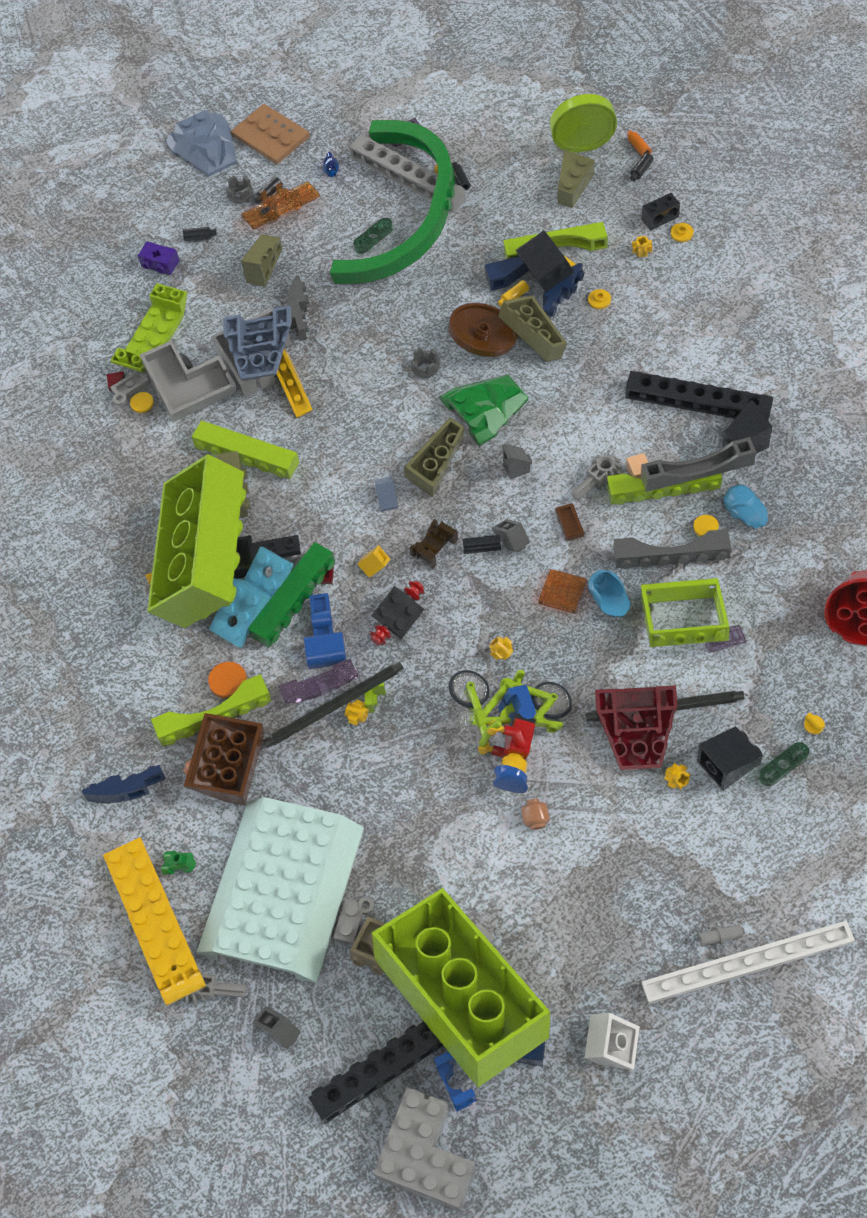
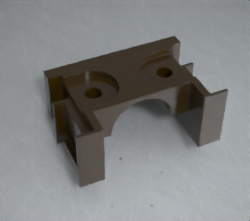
(433, 542)

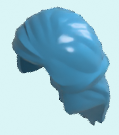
(744, 504)
(609, 593)

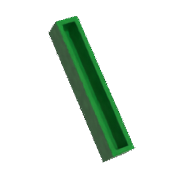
(291, 595)

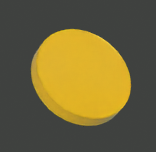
(682, 232)
(599, 299)
(141, 402)
(704, 524)

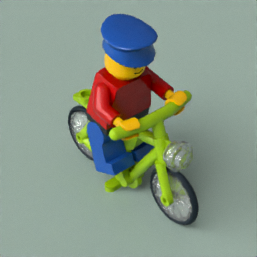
(520, 708)

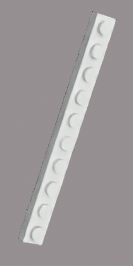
(747, 962)

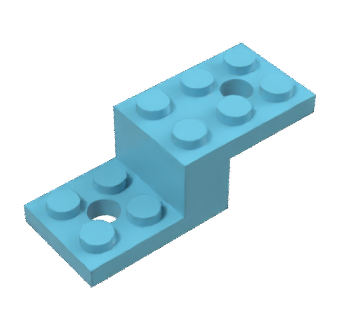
(251, 596)

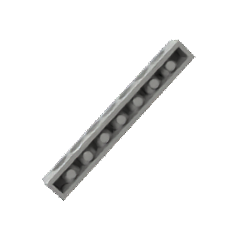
(400, 169)

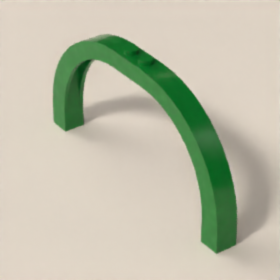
(411, 250)

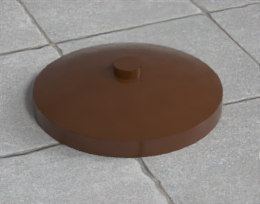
(481, 330)

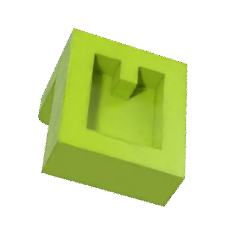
(371, 697)

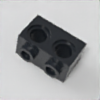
(660, 211)

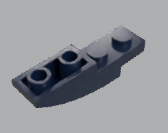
(562, 290)
(116, 790)

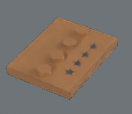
(270, 134)

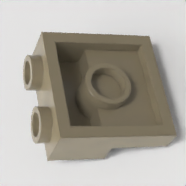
(362, 949)

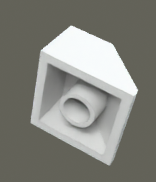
(612, 1041)

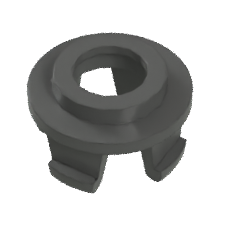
(235, 186)
(420, 358)

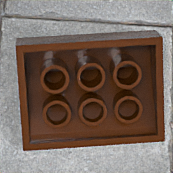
(225, 758)

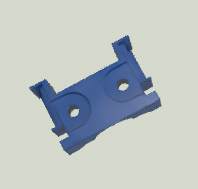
(459, 1098)

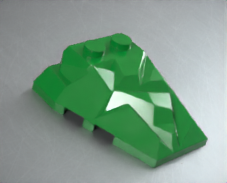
(486, 405)

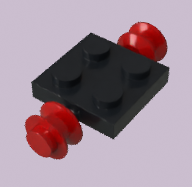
(397, 612)

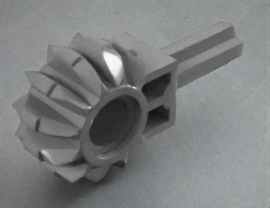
(597, 475)
(215, 988)

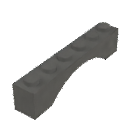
(666, 473)
(711, 546)

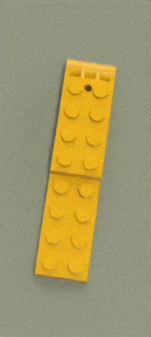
(154, 922)

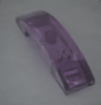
(320, 684)

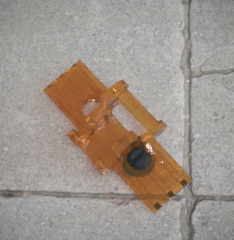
(279, 204)

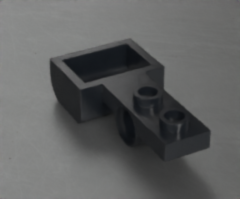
(247, 550)

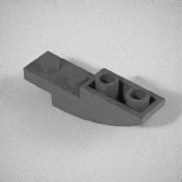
(298, 303)

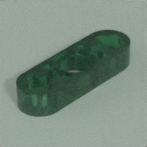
(374, 229)
(781, 772)

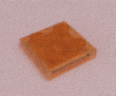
(562, 591)

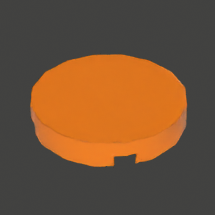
(226, 679)

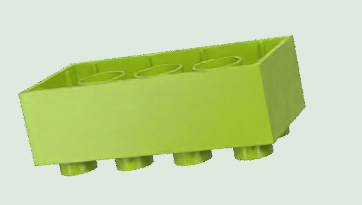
(197, 542)
(461, 986)

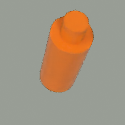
(638, 143)

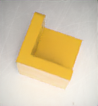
(373, 561)

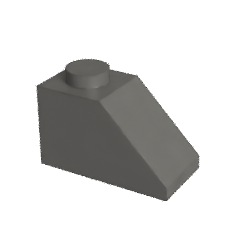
(515, 461)
(512, 535)
(277, 1027)

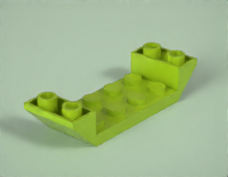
(156, 327)

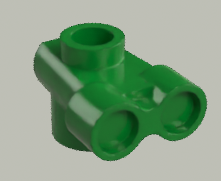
(177, 861)

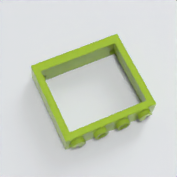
(685, 591)

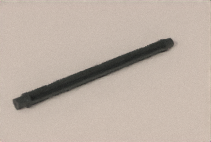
(692, 702)
(333, 704)

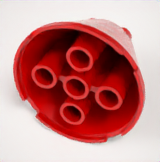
(847, 609)

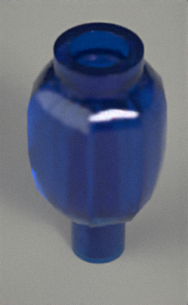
(330, 165)

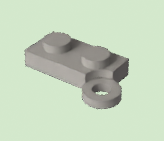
(128, 387)
(351, 919)

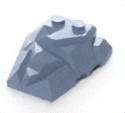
(204, 142)
(258, 342)

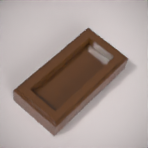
(569, 522)

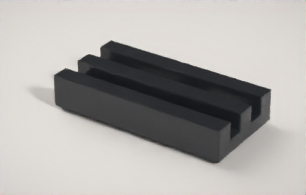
(481, 544)

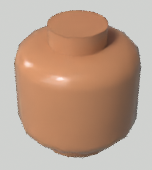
(535, 814)

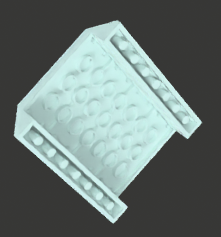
(282, 887)

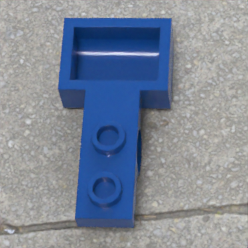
(325, 646)

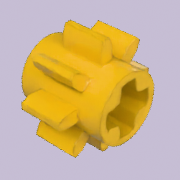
(642, 246)
(501, 648)
(356, 712)
(677, 776)

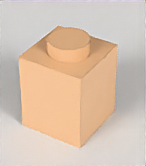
(634, 463)

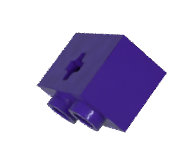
(158, 258)

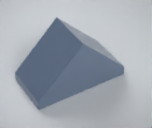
(386, 493)

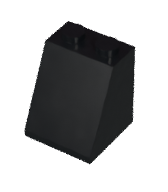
(544, 261)
(749, 424)
(728, 757)

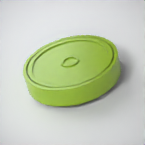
(583, 123)

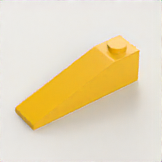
(292, 386)

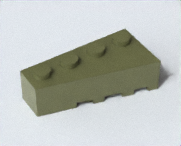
(533, 326)
(433, 459)

